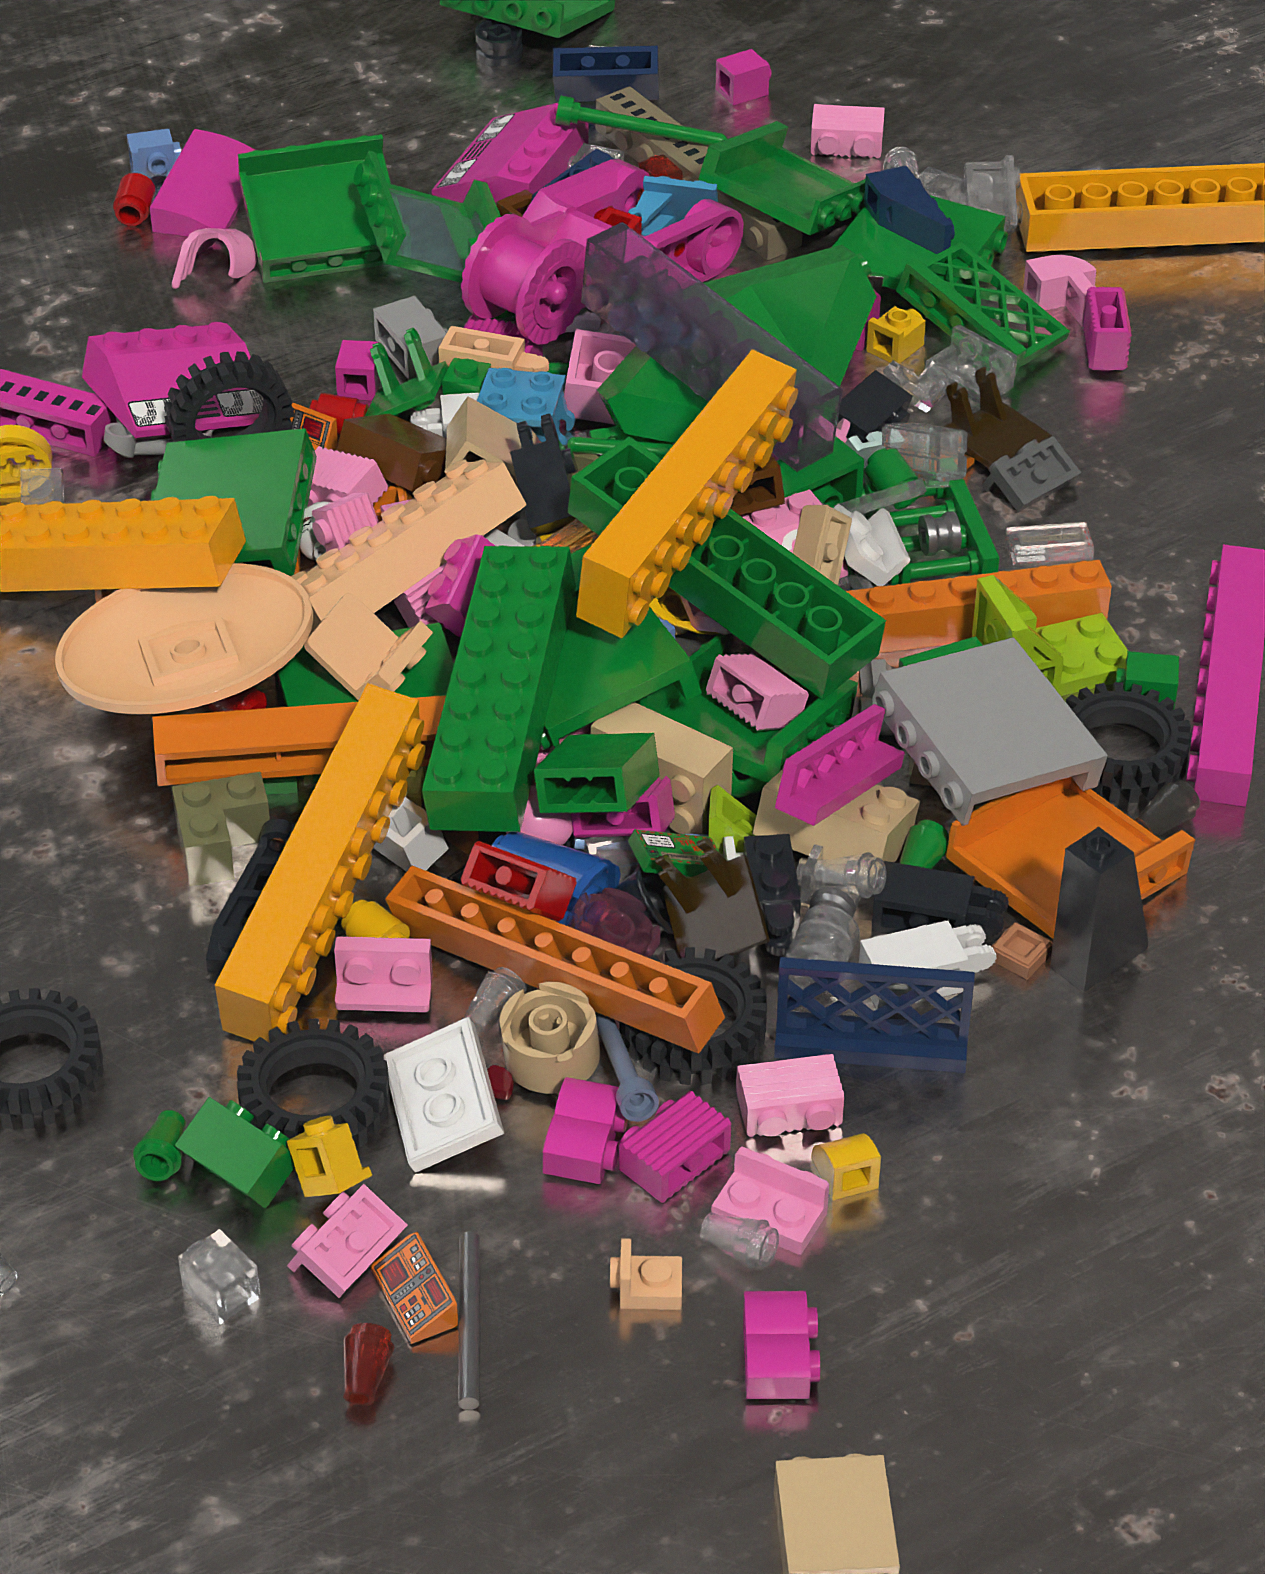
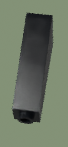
(1098, 911)

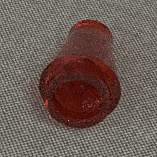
(365, 1361)

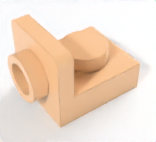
(646, 1280)

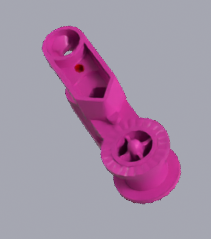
(538, 259)

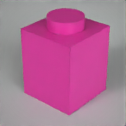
(742, 77)
(356, 370)

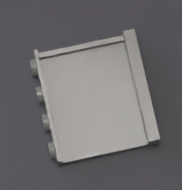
(986, 725)

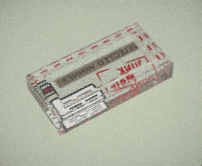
(886, 497)
(1049, 543)

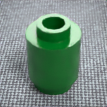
(889, 469)

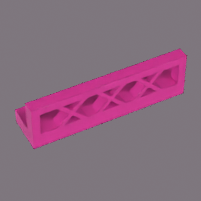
(837, 768)

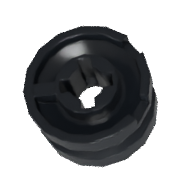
(498, 43)

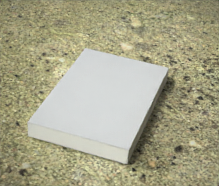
(442, 1095)

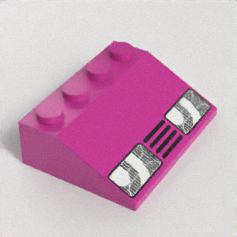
(515, 154)
(140, 367)

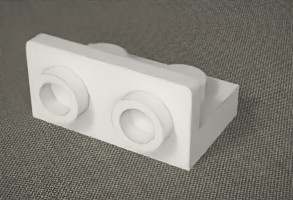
(874, 546)

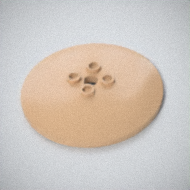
(184, 643)

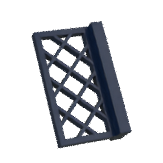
(871, 1036)

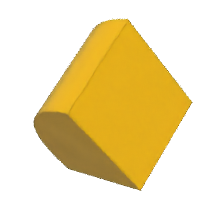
(848, 1165)

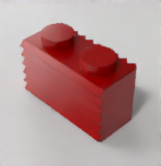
(518, 881)

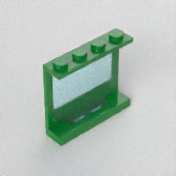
(421, 228)

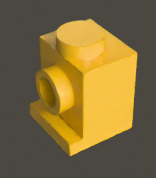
(902, 326)
(326, 1158)

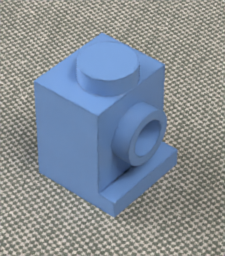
(152, 152)

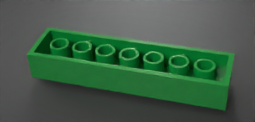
(747, 582)
(500, 690)

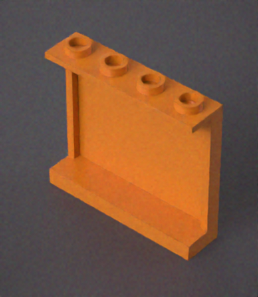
(1022, 840)

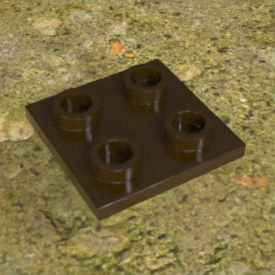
(996, 427)
(714, 907)

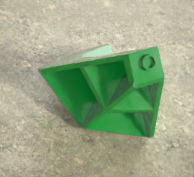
(805, 302)

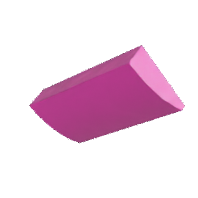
(200, 187)

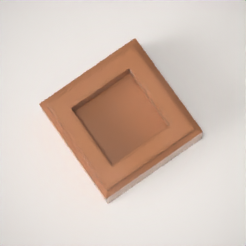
(1022, 950)

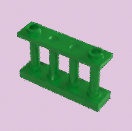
(978, 549)

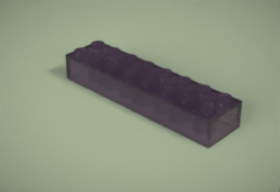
(699, 333)

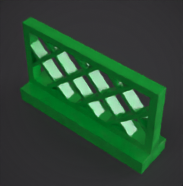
(947, 307)

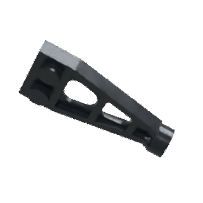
(244, 897)

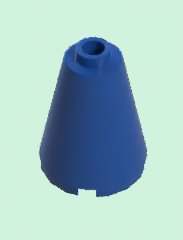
(590, 871)

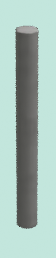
(469, 1320)

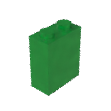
(597, 773)

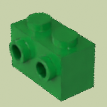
(237, 1151)

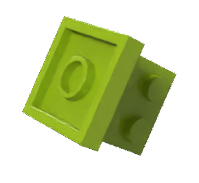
(1067, 652)

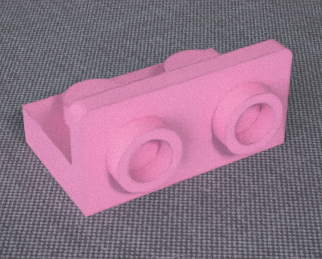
(383, 974)
(774, 1191)
(349, 1241)

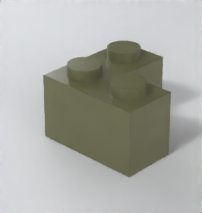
(215, 818)

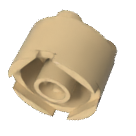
(549, 1037)

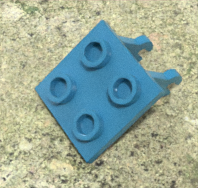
(669, 201)
(527, 397)

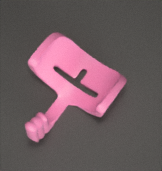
(240, 247)

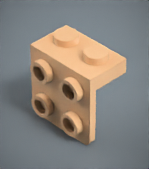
(363, 649)

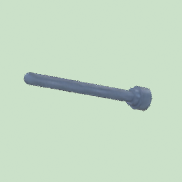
(635, 1094)

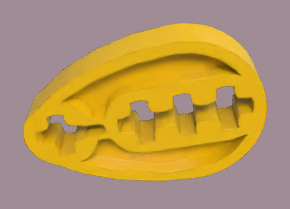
(18, 443)

